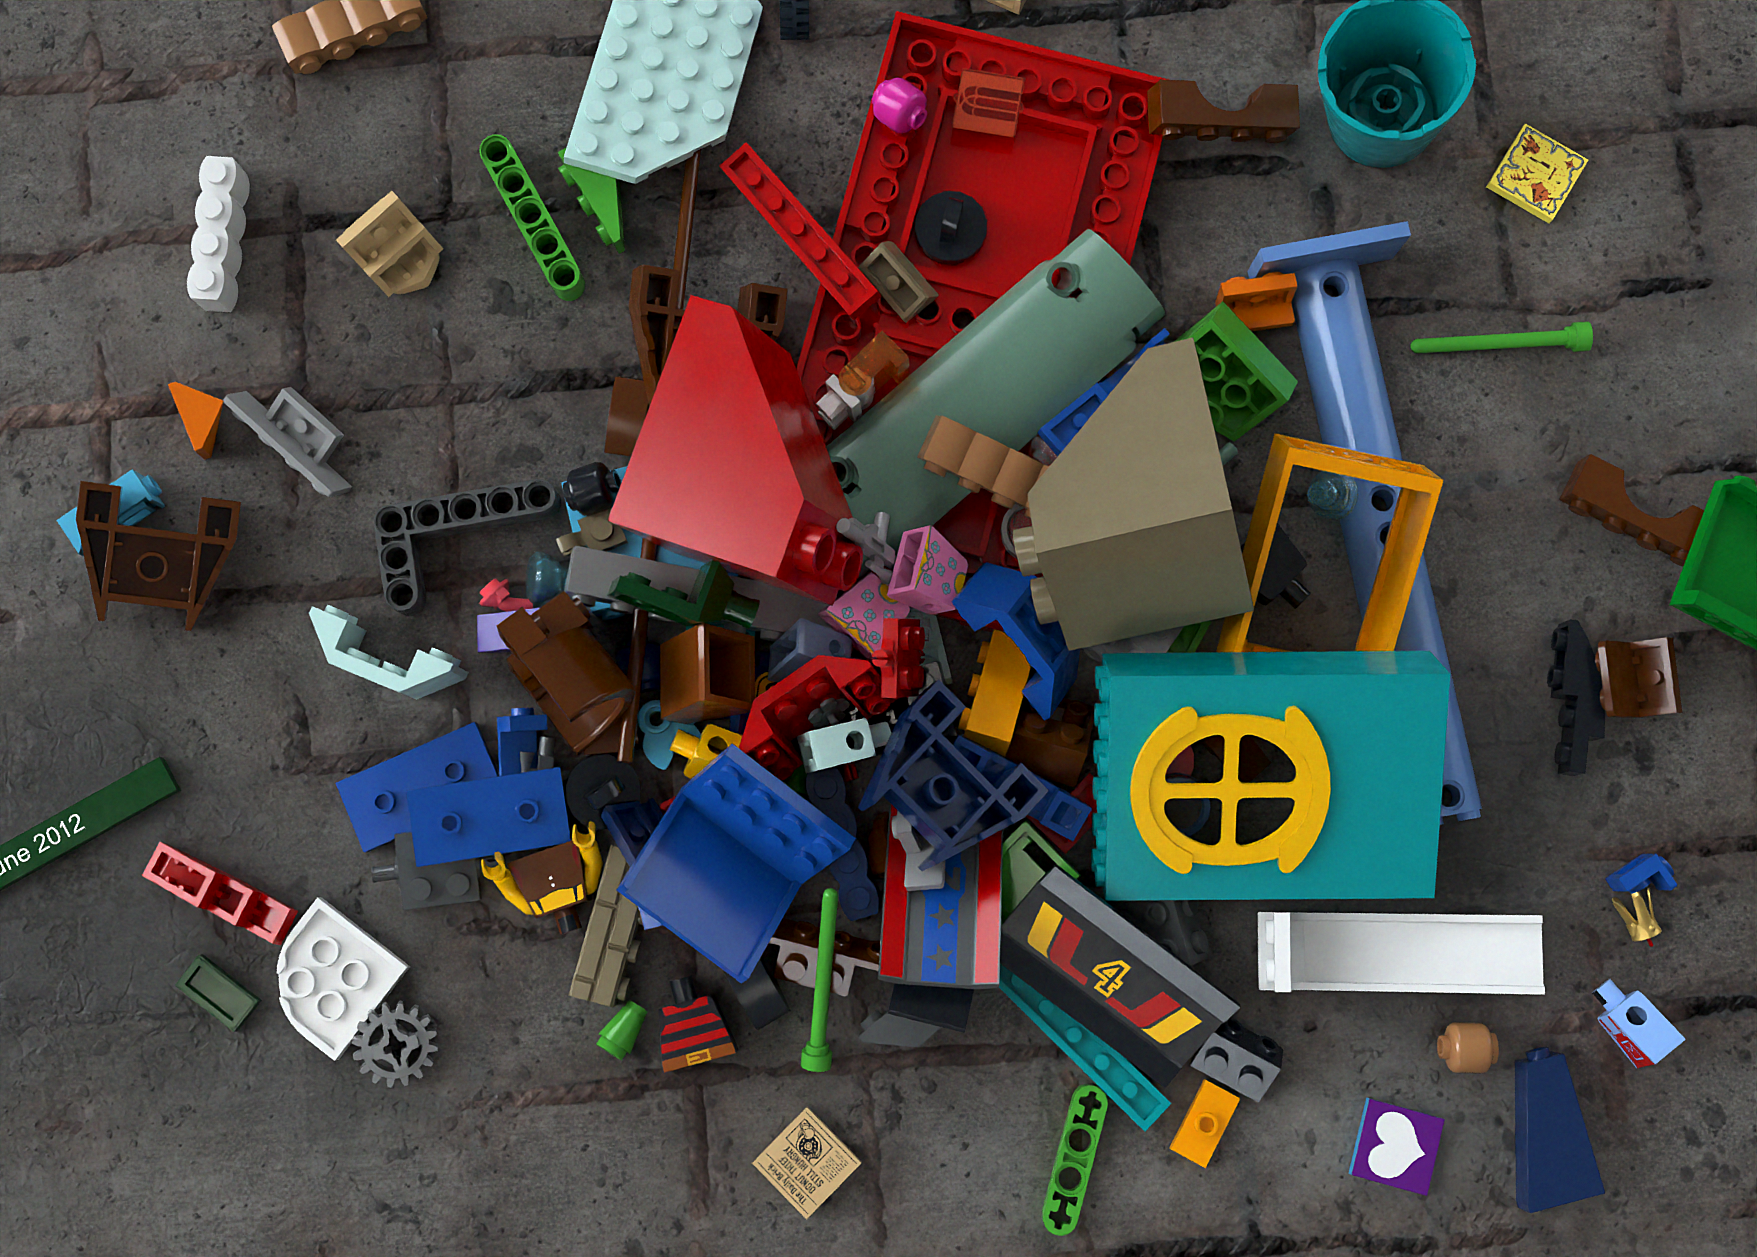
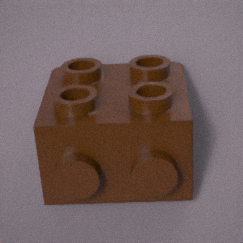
(1638, 678)

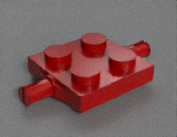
(901, 657)

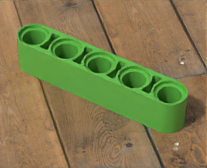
(521, 205)

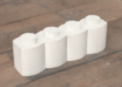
(217, 238)

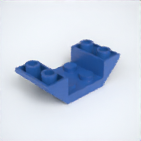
(1007, 596)

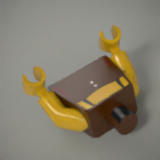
(552, 879)

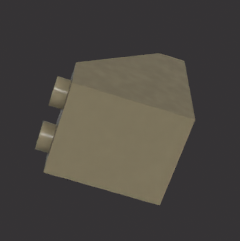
(1137, 513)

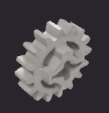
(412, 1039)

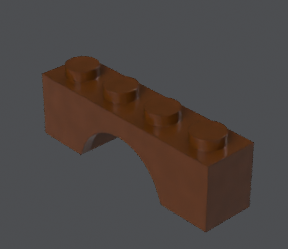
(1180, 110)
(1600, 492)

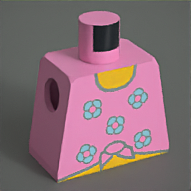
(927, 571)
(861, 614)

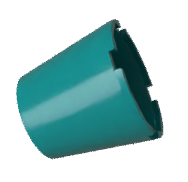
(1396, 56)

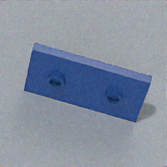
(378, 794)
(488, 816)

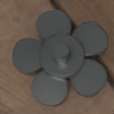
(830, 712)

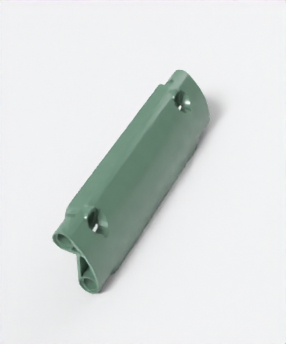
(998, 378)

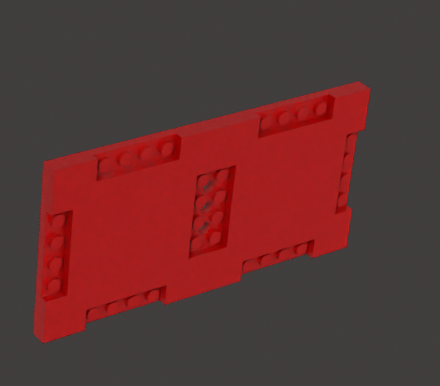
(1073, 167)

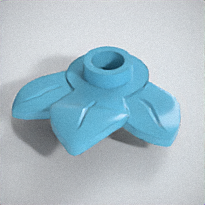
(659, 738)

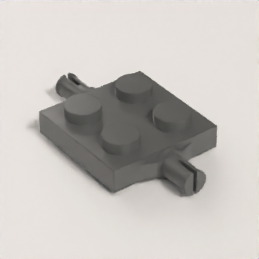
(434, 883)

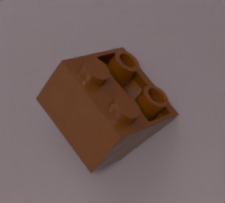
(1053, 746)

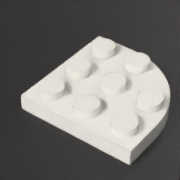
(333, 977)

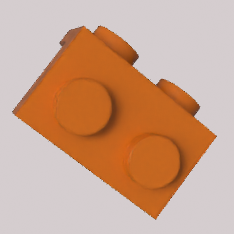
(1260, 301)

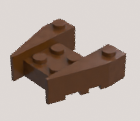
(657, 318)
(149, 563)

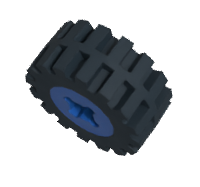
(794, 19)

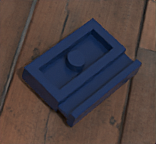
(632, 825)

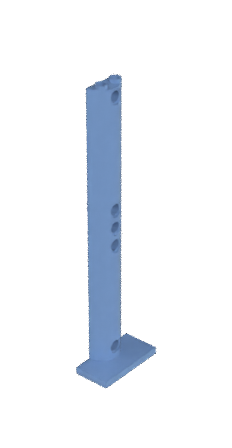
(1357, 416)

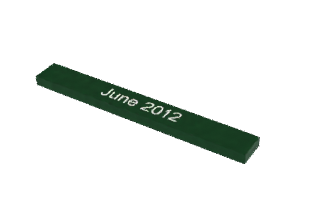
(85, 821)

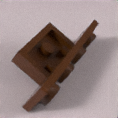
(800, 951)

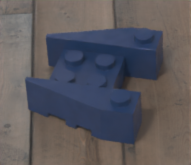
(939, 786)

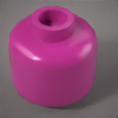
(899, 105)

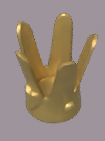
(1646, 925)

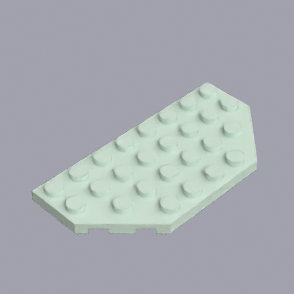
(661, 84)

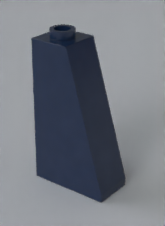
(1550, 1136)

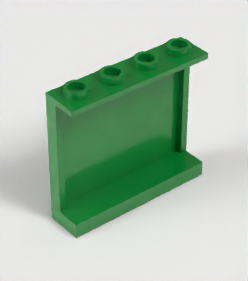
(1721, 565)

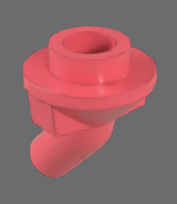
(497, 594)

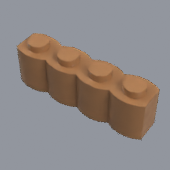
(340, 27)
(980, 463)

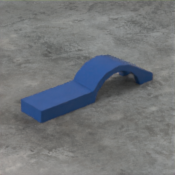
(1067, 423)

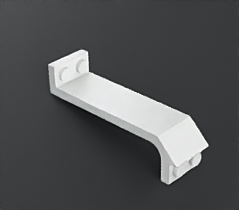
(1400, 952)

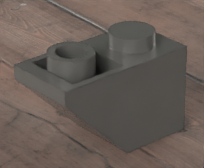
(895, 1030)

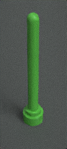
(1577, 337)
(816, 1054)

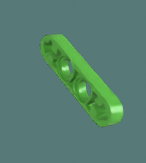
(1079, 1160)

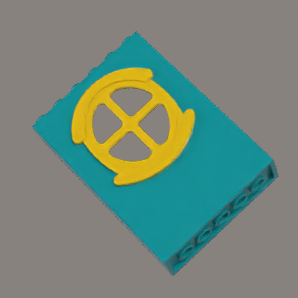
(1363, 792)

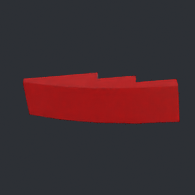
(220, 893)

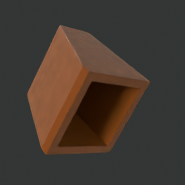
(706, 674)

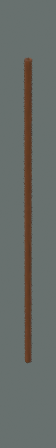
(648, 548)

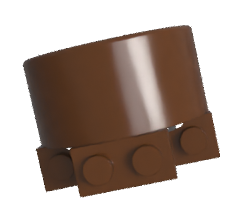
(566, 669)

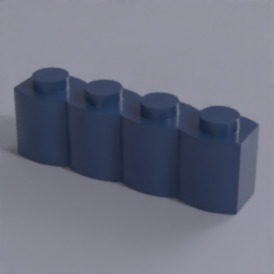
(856, 891)

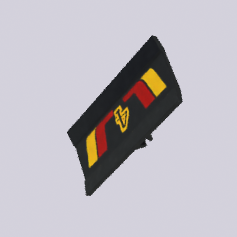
(1111, 975)

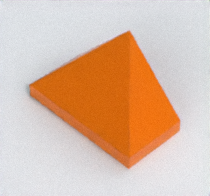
(200, 416)

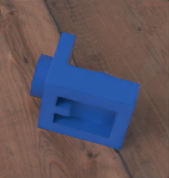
(1635, 874)

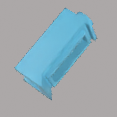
(137, 502)

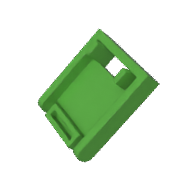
(1020, 870)

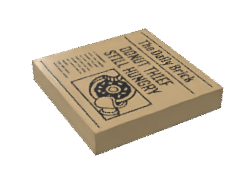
(807, 1162)

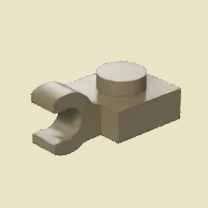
(595, 533)

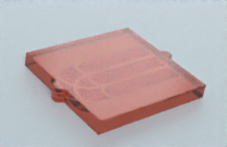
(988, 102)

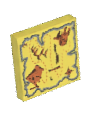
(1537, 173)

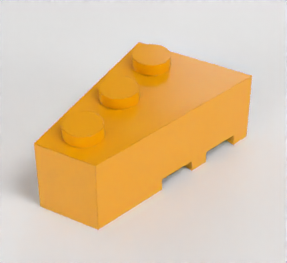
(996, 694)

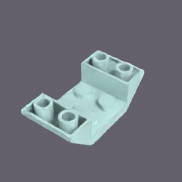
(342, 639)

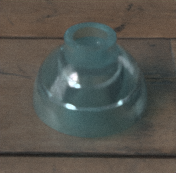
(1332, 495)
(544, 577)

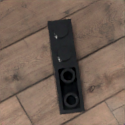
(1579, 684)

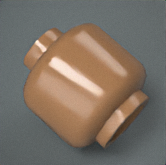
(1468, 1047)

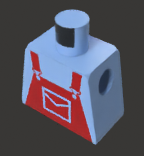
(1649, 1033)

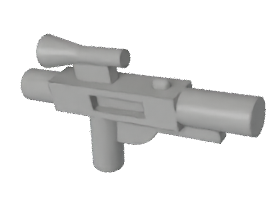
(873, 543)

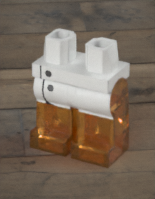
(861, 380)

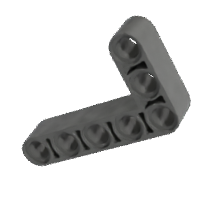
(448, 524)

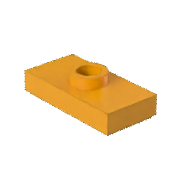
(1204, 1123)

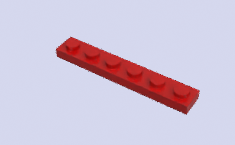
(800, 231)

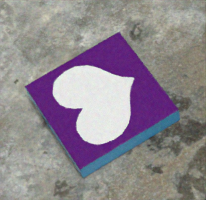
(1396, 1146)

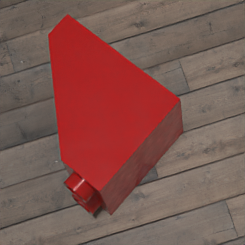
(738, 462)

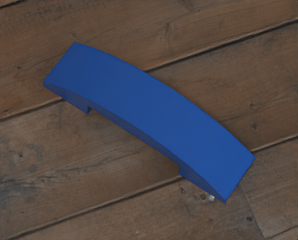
(1057, 808)

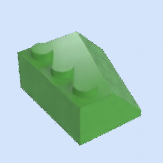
(1238, 373)

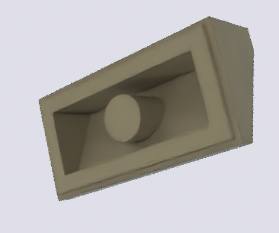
(897, 280)

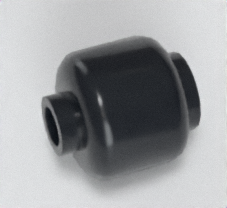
(591, 488)

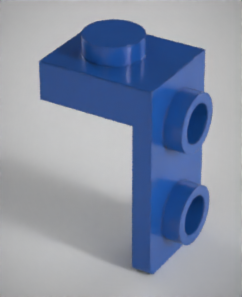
(518, 734)

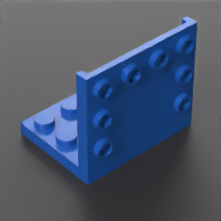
(731, 860)

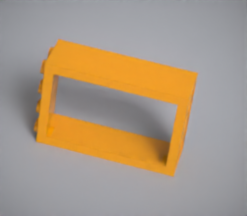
(1400, 554)

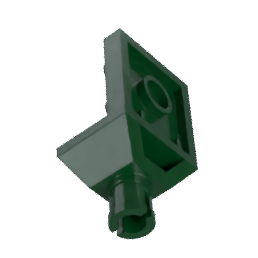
(708, 603)

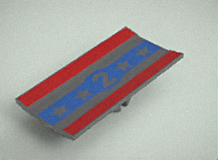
(945, 932)

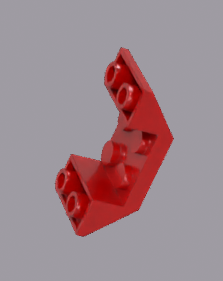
(784, 708)

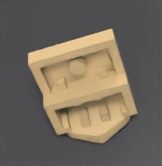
(392, 247)

